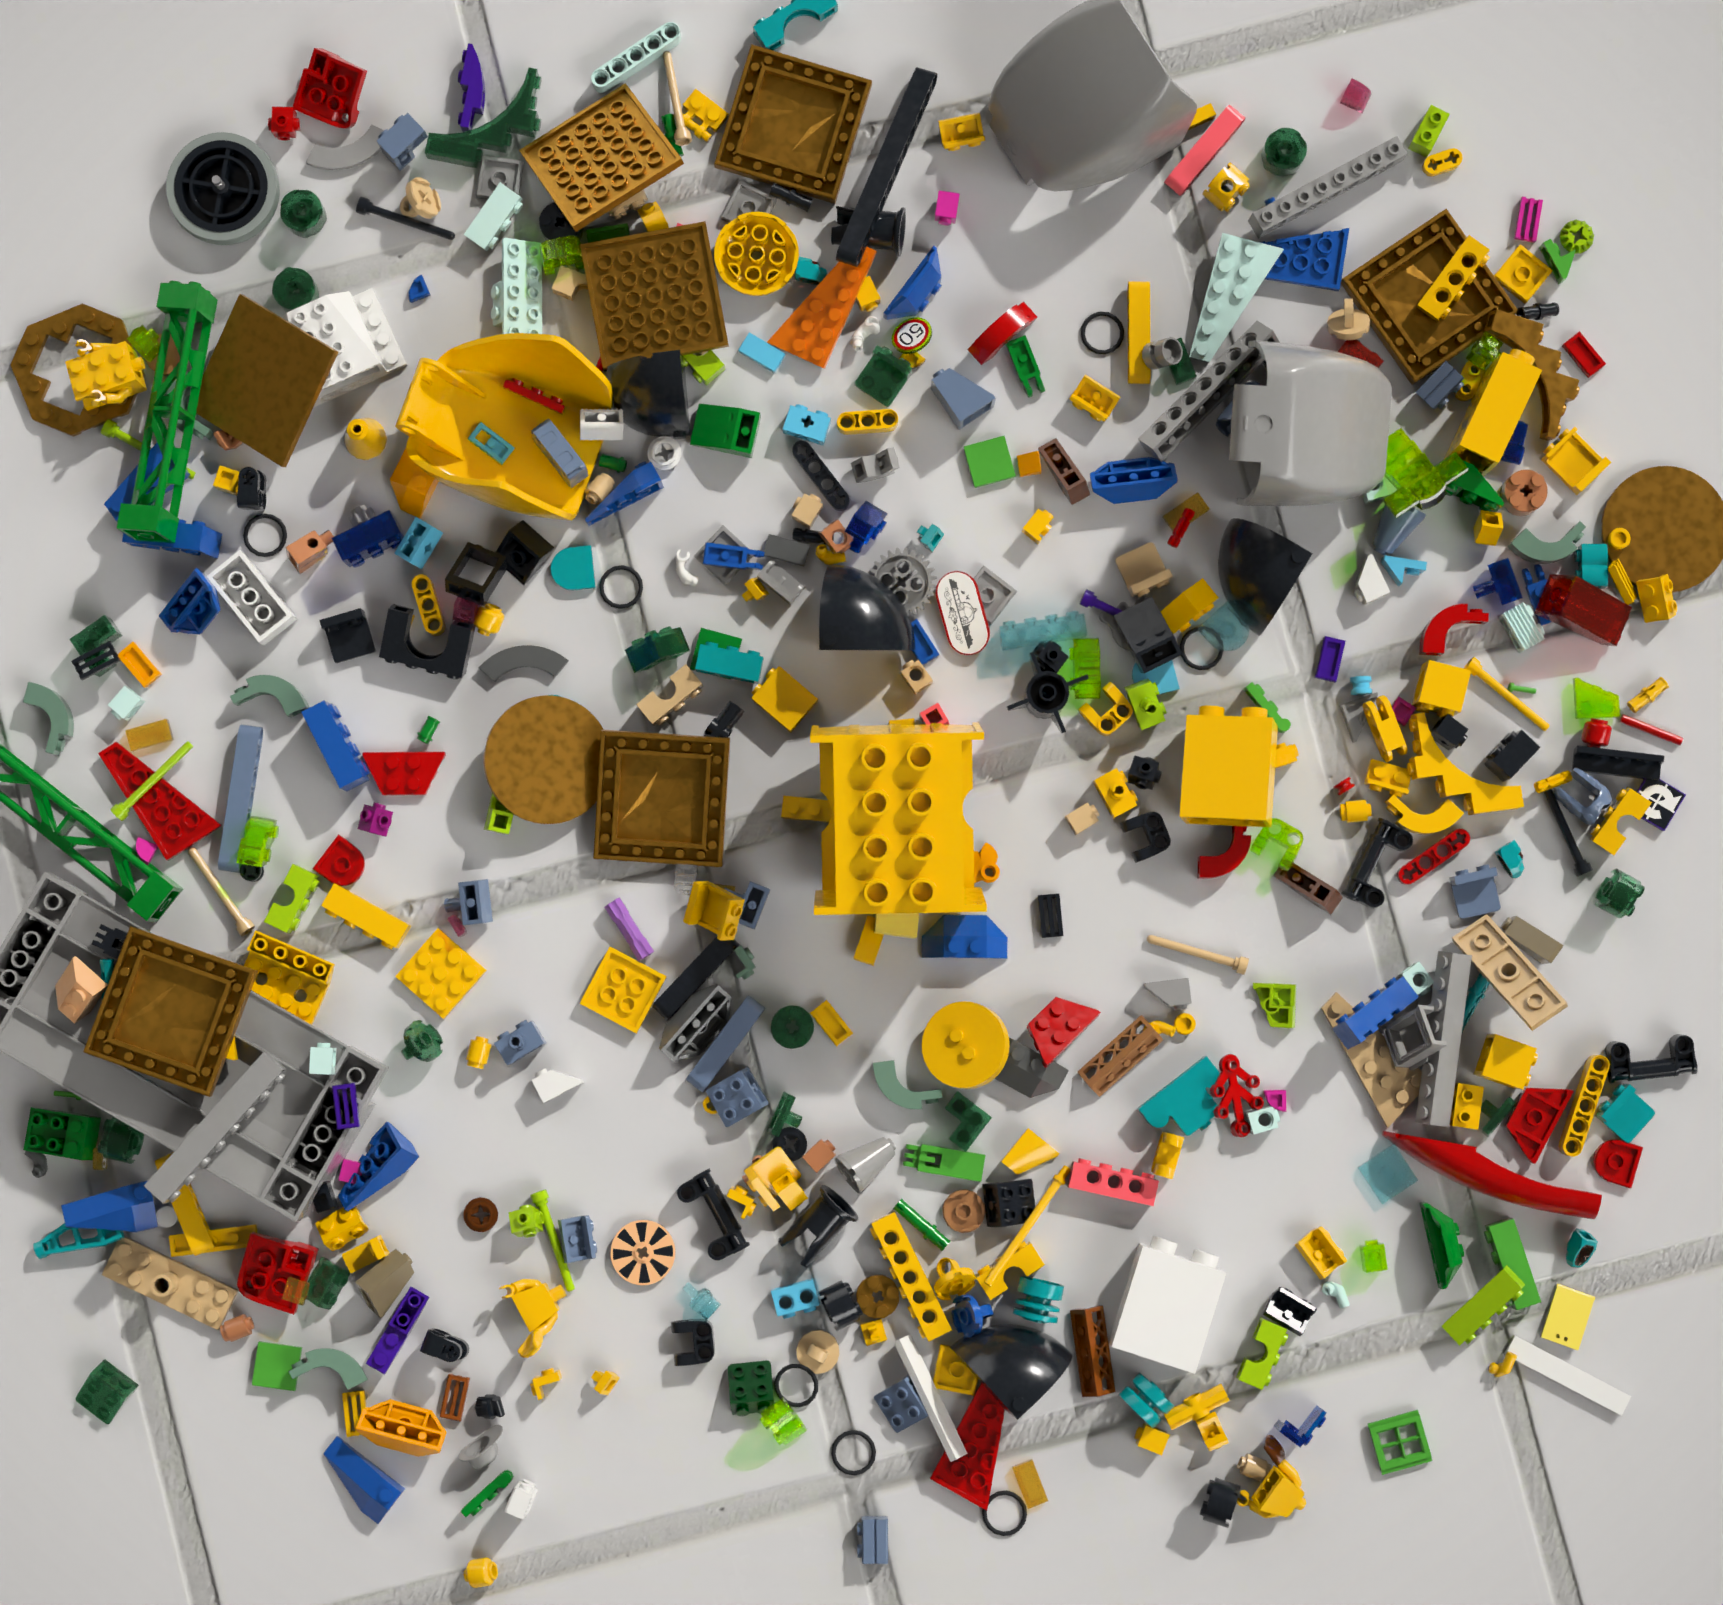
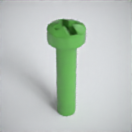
(1511, 687)
(66, 1094)

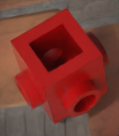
(284, 123)

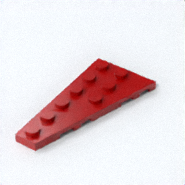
(165, 812)
(980, 1434)

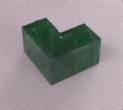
(93, 637)
(656, 648)
(971, 1120)

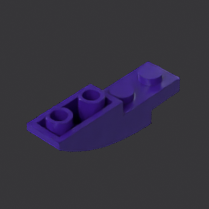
(473, 82)
(398, 1330)

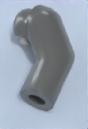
(40, 1163)

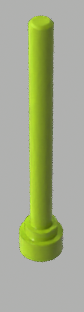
(111, 429)
(123, 808)
(541, 1201)

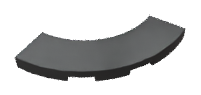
(520, 657)

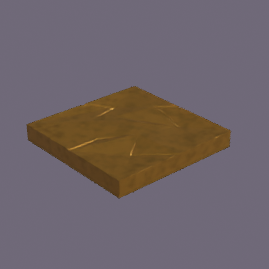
(793, 123)
(1398, 279)
(661, 798)
(170, 1011)

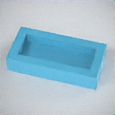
(762, 352)

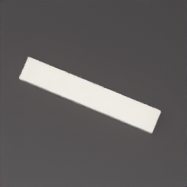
(1568, 1375)
(930, 1398)

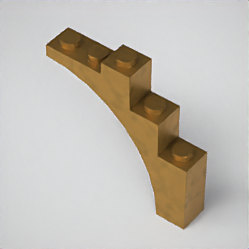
(1553, 387)

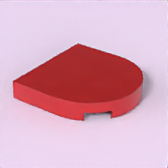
(341, 863)
(1617, 1162)

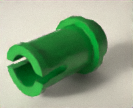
(613, 463)
(428, 730)

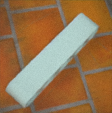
(632, 67)

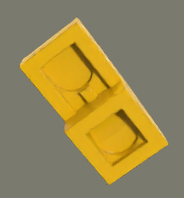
(868, 943)

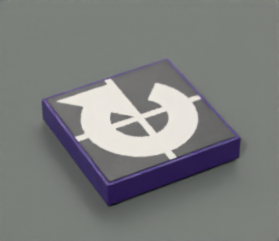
(1664, 801)

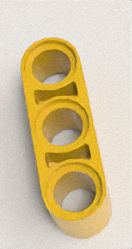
(876, 415)
(423, 596)

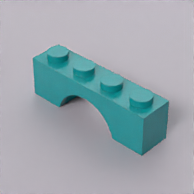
(771, 30)

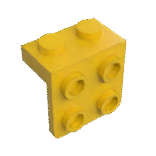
(768, 1170)

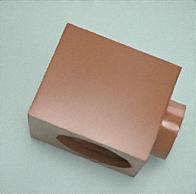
(827, 533)
(819, 1154)

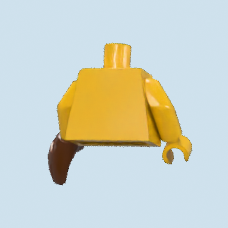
(1279, 1490)

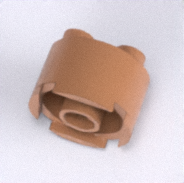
(1532, 484)

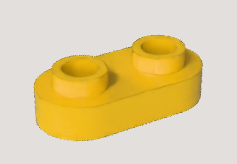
(1470, 380)

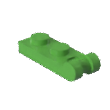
(1256, 694)

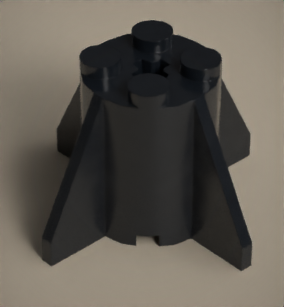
(1051, 684)

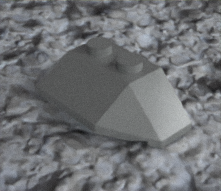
(696, 1023)
(1027, 1074)

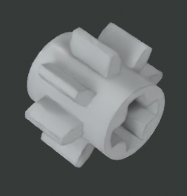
(361, 514)

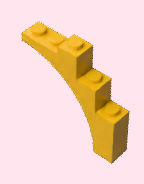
(1451, 781)

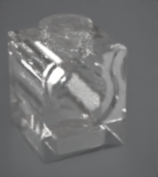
(684, 878)

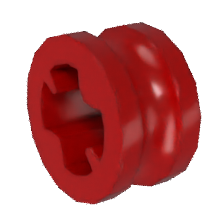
(1344, 786)

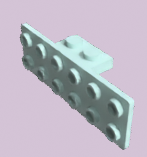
(519, 293)

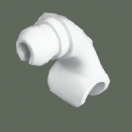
(868, 327)
(685, 576)

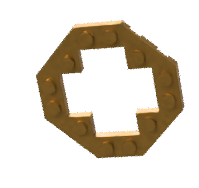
(35, 388)

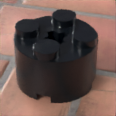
(549, 221)
(839, 1305)
(1220, 1502)

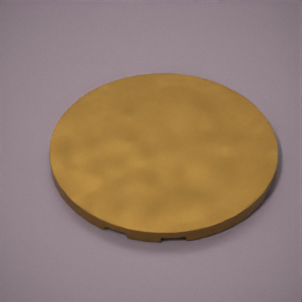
(1671, 525)
(544, 759)

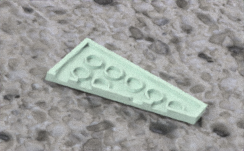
(1234, 279)

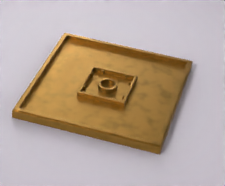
(263, 380)

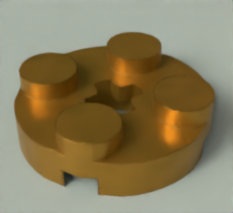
(874, 1284)

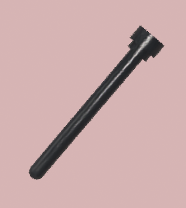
(365, 207)
(1581, 865)

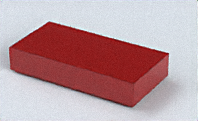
(1583, 354)

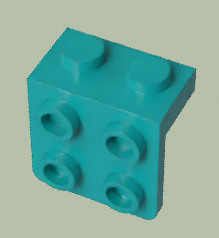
(1625, 1112)

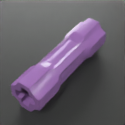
(630, 931)

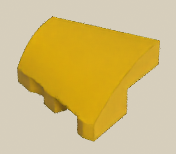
(1028, 1153)

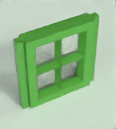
(1399, 1442)

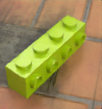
(1484, 1305)

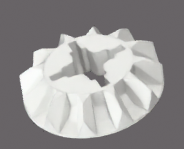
(670, 445)

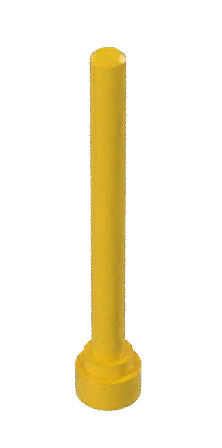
(1476, 669)

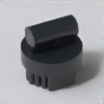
(489, 1406)

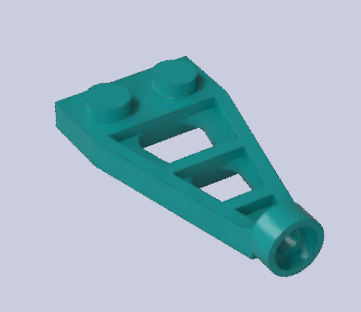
(102, 1239)

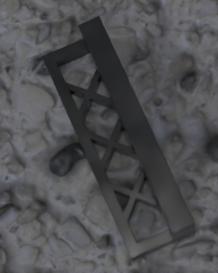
(1617, 762)

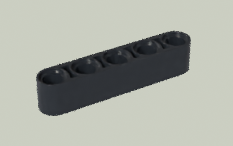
(693, 977)

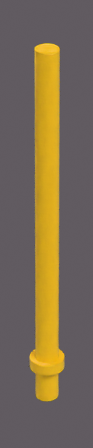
(1058, 1181)

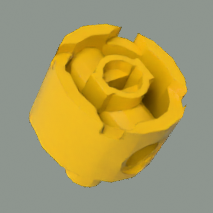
(1230, 176)

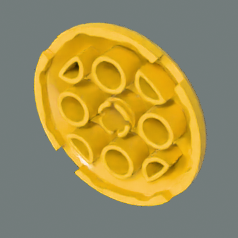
(756, 233)

